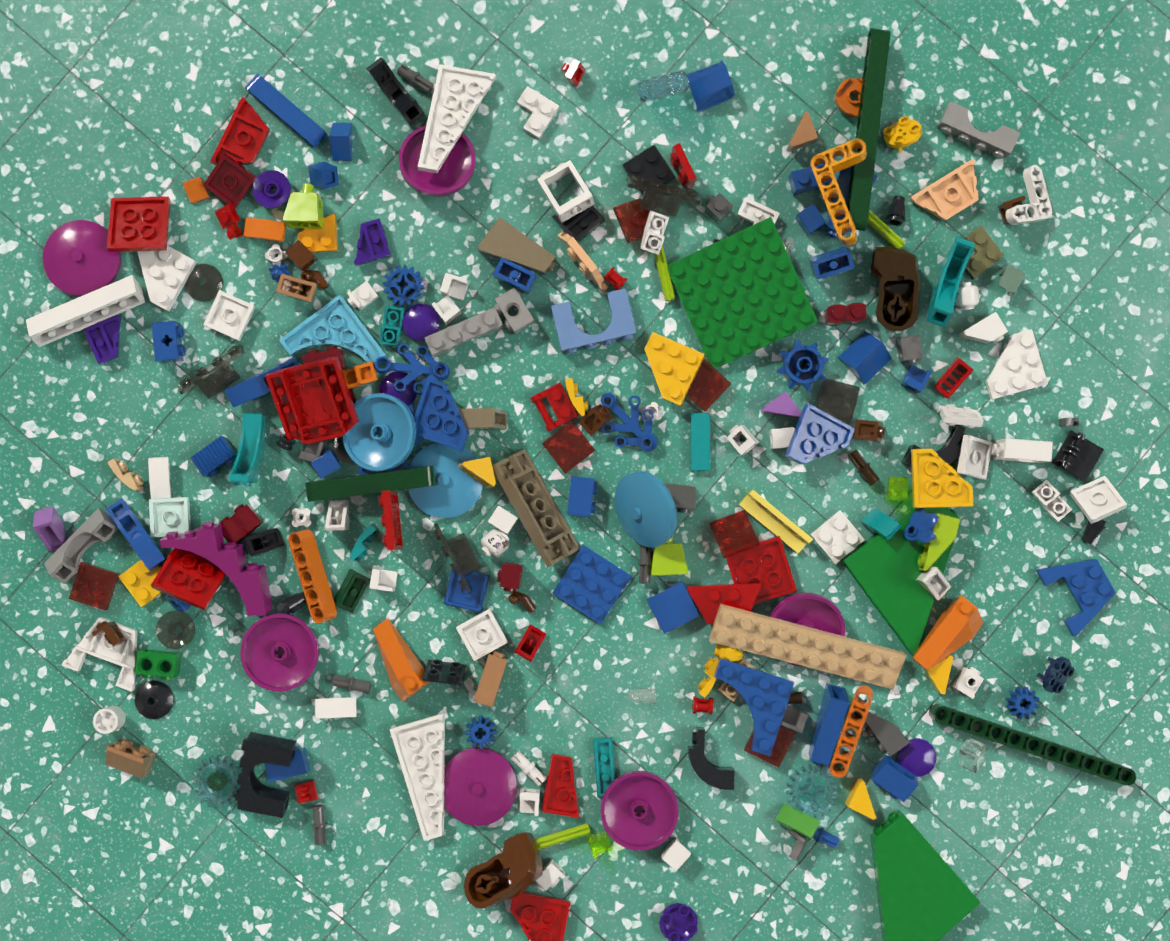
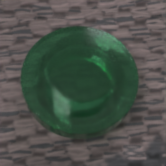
(217, 781)

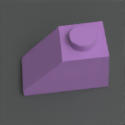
(50, 528)

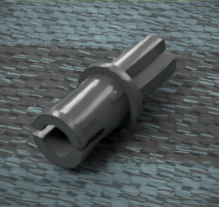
(415, 78)
(645, 565)
(351, 683)
(319, 825)

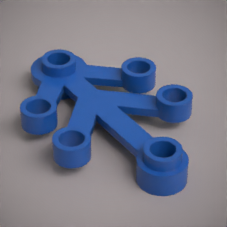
(414, 369)
(631, 424)

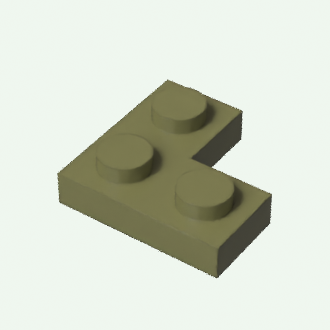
(986, 253)

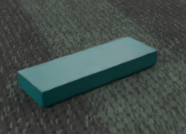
(700, 441)
(603, 764)

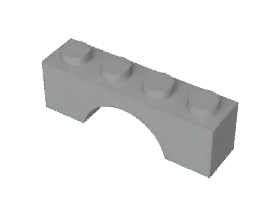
(956, 122)
(455, 335)
(65, 560)

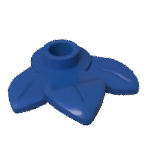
(923, 526)

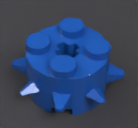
(813, 363)

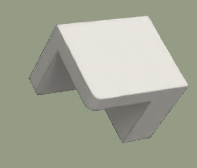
(454, 286)
(447, 309)
(780, 437)
(503, 520)
(383, 580)
(529, 801)
(675, 854)

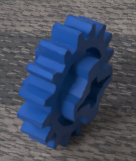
(395, 284)

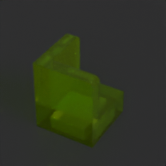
(897, 489)
(599, 843)

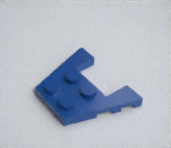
(1087, 585)

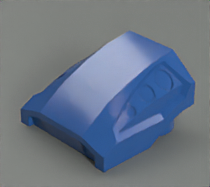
(711, 86)

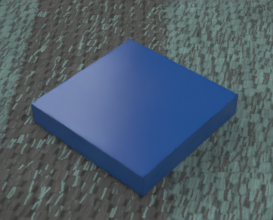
(456, 597)

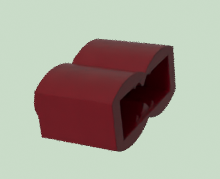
(850, 314)
(240, 524)

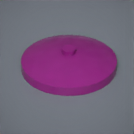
(451, 177)
(78, 258)
(810, 611)
(279, 652)
(479, 786)
(639, 810)

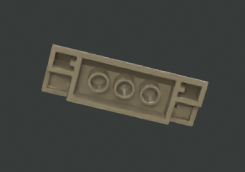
(535, 507)

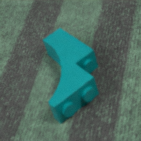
(946, 288)
(250, 450)

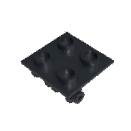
(1077, 455)
(444, 672)

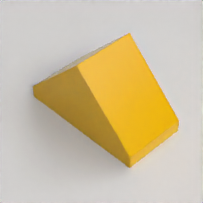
(480, 470)
(940, 674)
(859, 799)

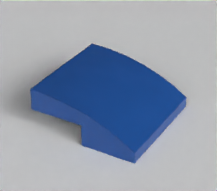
(673, 607)

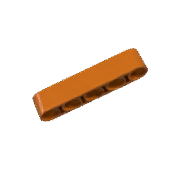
(312, 576)
(849, 740)

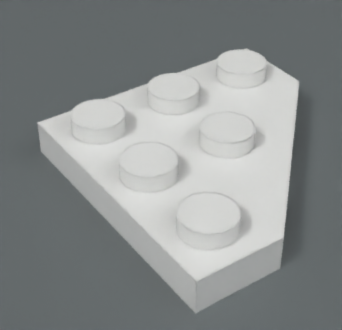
(165, 274)
(1017, 367)

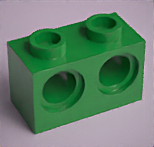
(158, 660)

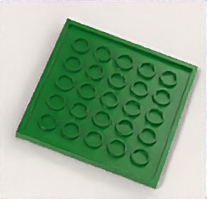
(742, 293)

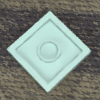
(169, 516)

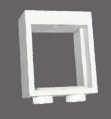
(575, 205)
(1022, 450)

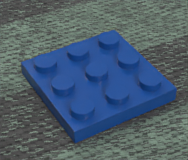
(591, 584)

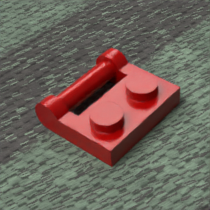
(560, 404)

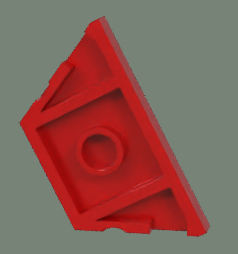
(242, 136)
(735, 595)

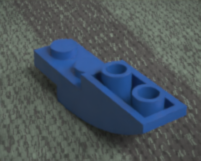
(255, 385)
(135, 534)

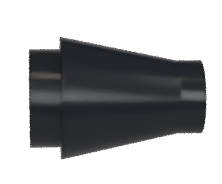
(896, 213)
(1093, 530)
(294, 602)

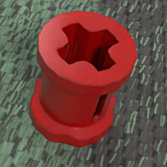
(615, 279)
(702, 705)

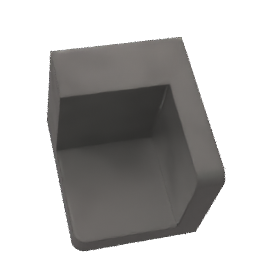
(313, 451)
(794, 719)

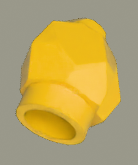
(728, 653)

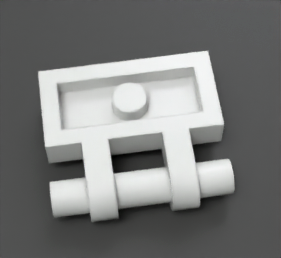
(962, 416)

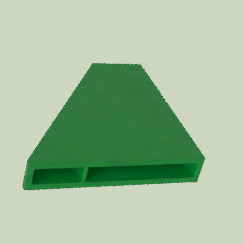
(889, 576)
(914, 885)

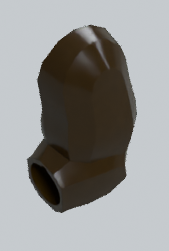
(896, 287)

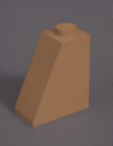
(491, 679)

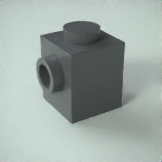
(718, 207)

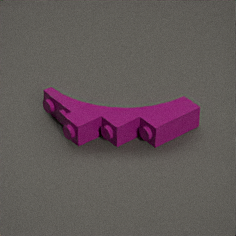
(209, 543)

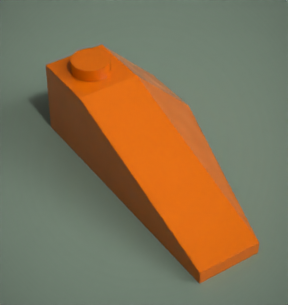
(951, 631)
(400, 662)

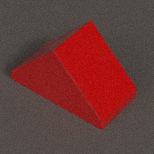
(530, 643)

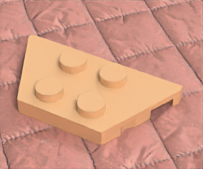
(949, 193)
(586, 265)

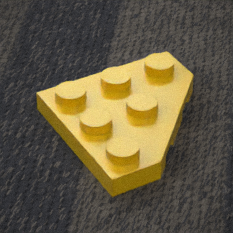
(672, 366)
(937, 482)

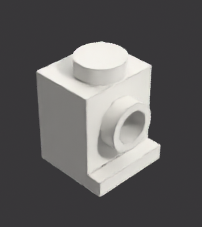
(734, 438)
(961, 681)
(550, 875)

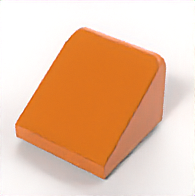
(195, 190)

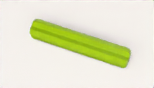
(888, 234)
(664, 275)
(563, 836)

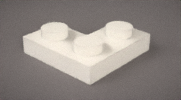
(542, 111)
(756, 212)

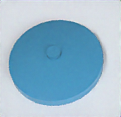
(383, 433)
(454, 489)
(645, 509)

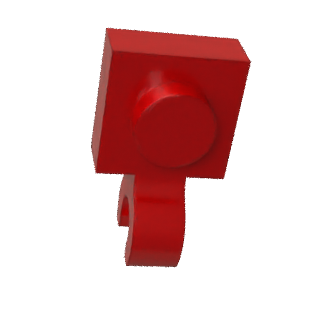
(228, 219)

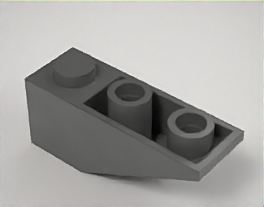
(886, 733)

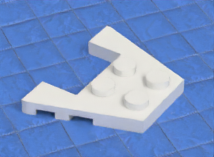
(122, 655)

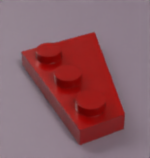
(560, 788)

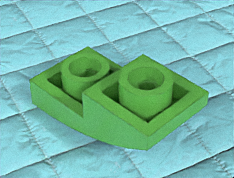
(798, 822)

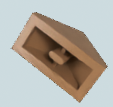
(804, 134)
(296, 288)

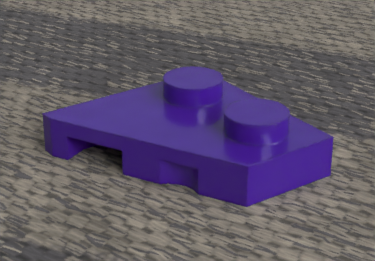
(372, 243)
(105, 339)

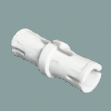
(528, 768)

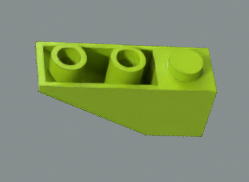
(945, 532)

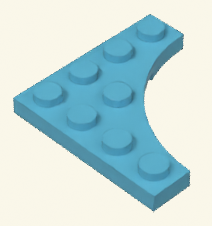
(336, 326)

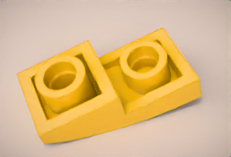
(578, 403)
(707, 684)

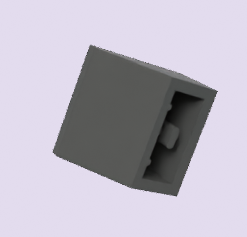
(682, 496)

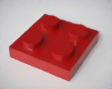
(680, 162)

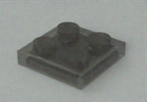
(837, 399)

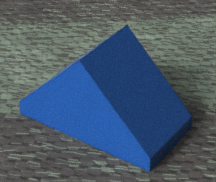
(341, 141)

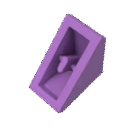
(782, 406)

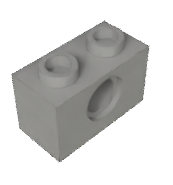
(522, 319)

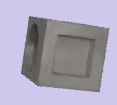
(909, 349)

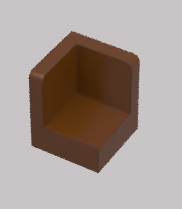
(1009, 204)
(301, 255)

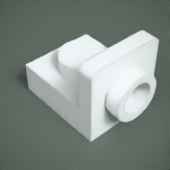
(362, 296)

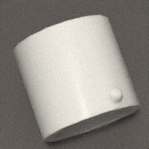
(109, 719)

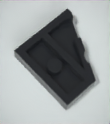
(581, 224)

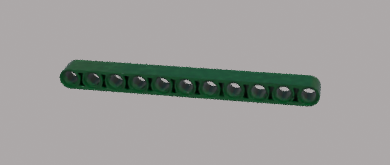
(868, 125)
(1040, 748)

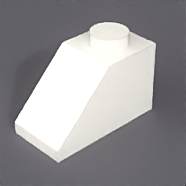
(985, 331)

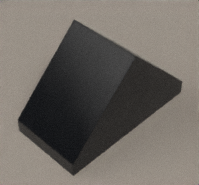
(263, 542)

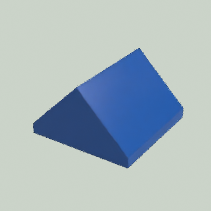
(865, 357)

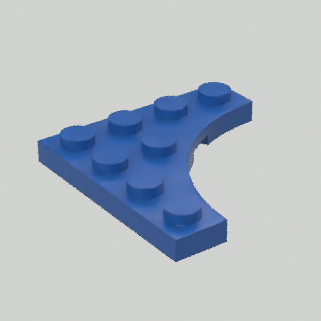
(765, 696)

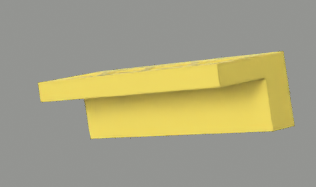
(775, 521)

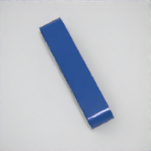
(285, 110)

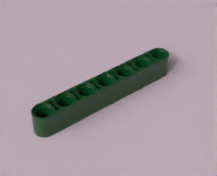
(370, 483)

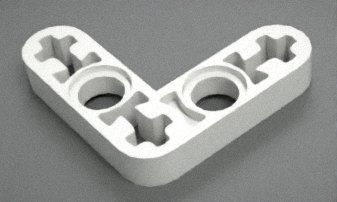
(1038, 210)

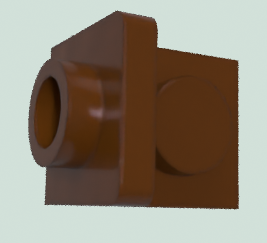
(595, 419)
(869, 430)
(113, 633)

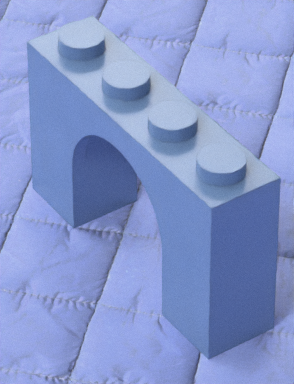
(573, 338)

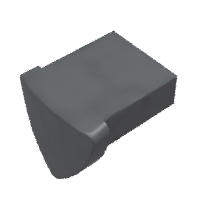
(799, 845)

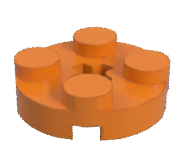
(843, 97)

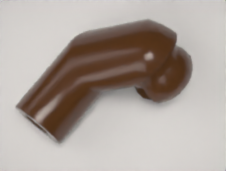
(316, 277)
(522, 598)

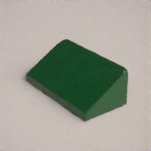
(351, 590)

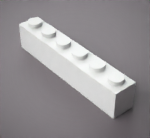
(85, 311)

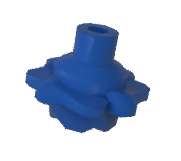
(276, 271)

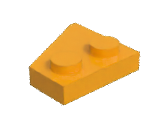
(321, 239)

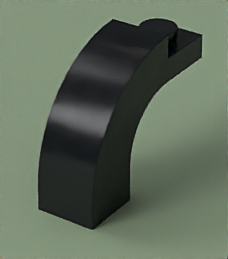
(394, 91)
(949, 451)
(714, 775)

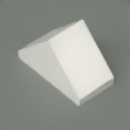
(337, 515)
(934, 582)

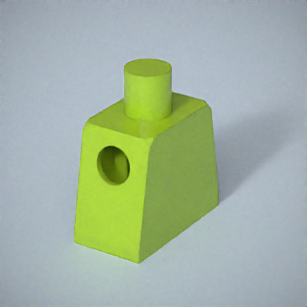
(304, 210)
(668, 559)

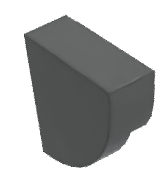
(1068, 422)

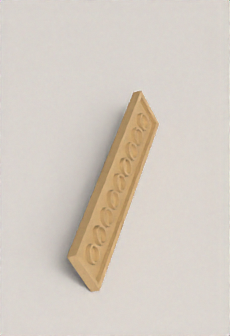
(807, 646)

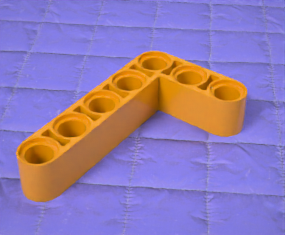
(832, 190)

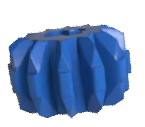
(1029, 704)
(475, 727)

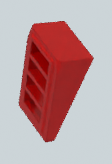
(968, 370)

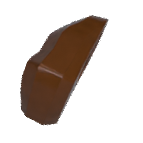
(505, 873)

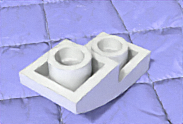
(653, 232)
(159, 477)
(1051, 501)
(335, 708)

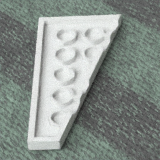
(452, 106)
(422, 758)

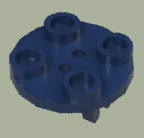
(1056, 674)

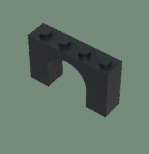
(252, 794)

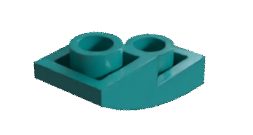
(392, 325)
(881, 523)
(360, 548)

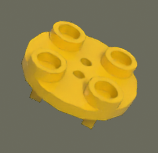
(902, 133)

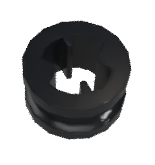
(285, 443)

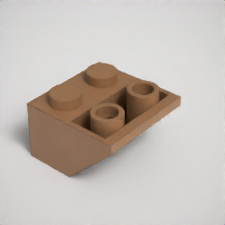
(130, 758)

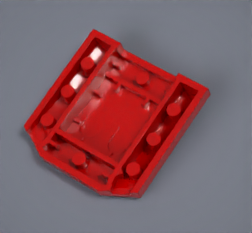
(313, 400)

